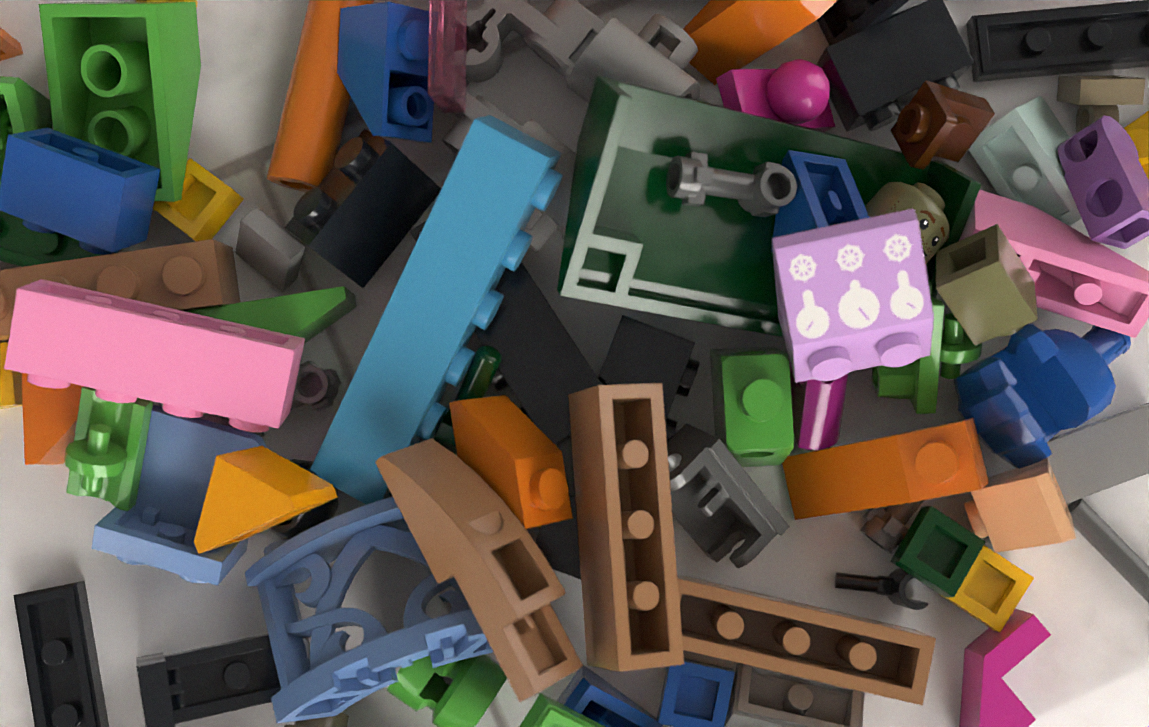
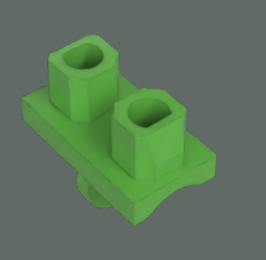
(920, 378)
(108, 449)

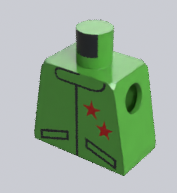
(753, 404)

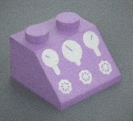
(853, 296)

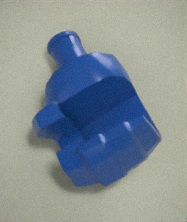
(1038, 388)

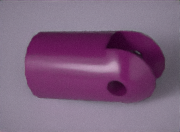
(817, 411)

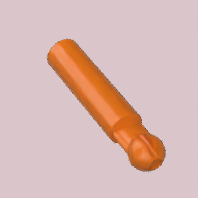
(314, 102)

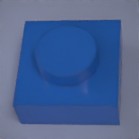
(695, 695)

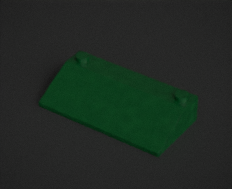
(710, 261)

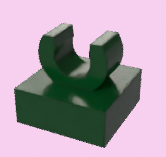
(938, 551)

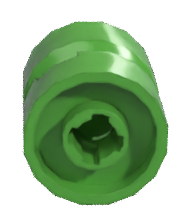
(453, 705)

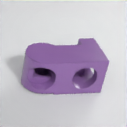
(1107, 183)

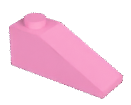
(1068, 268)

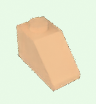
(1021, 509)

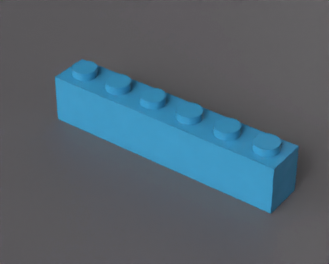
(439, 303)

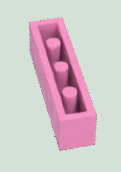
(153, 355)

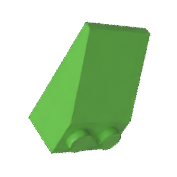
(126, 79)

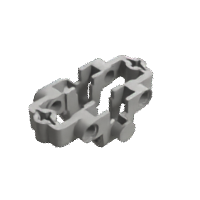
(579, 49)

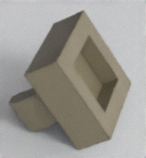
(1099, 95)

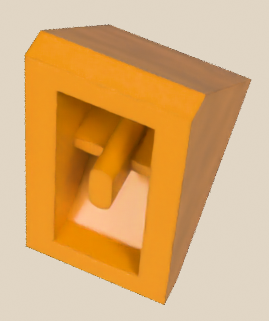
(254, 493)

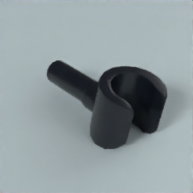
(890, 586)

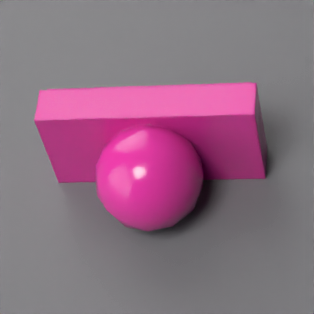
(791, 93)

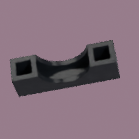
(635, 357)

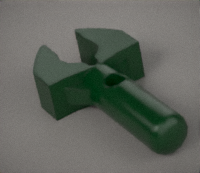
(473, 386)

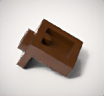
(940, 124)

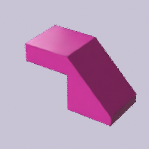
(985, 695)

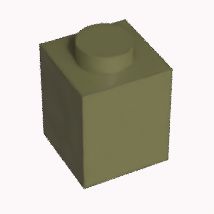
(986, 285)

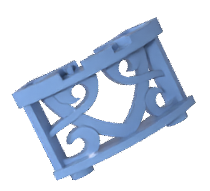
(326, 676)

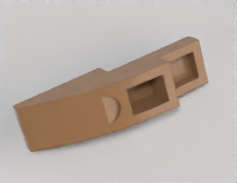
(498, 566)

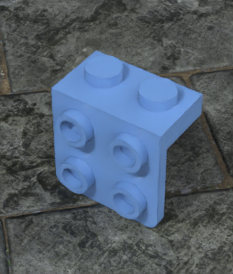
(171, 499)

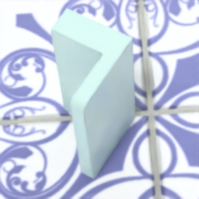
(1024, 162)

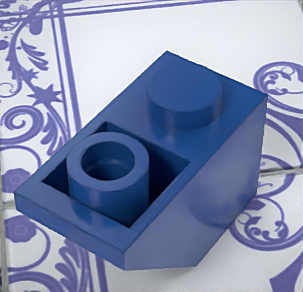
(386, 68)

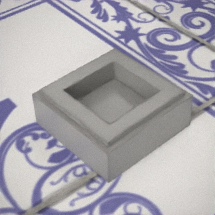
(269, 248)

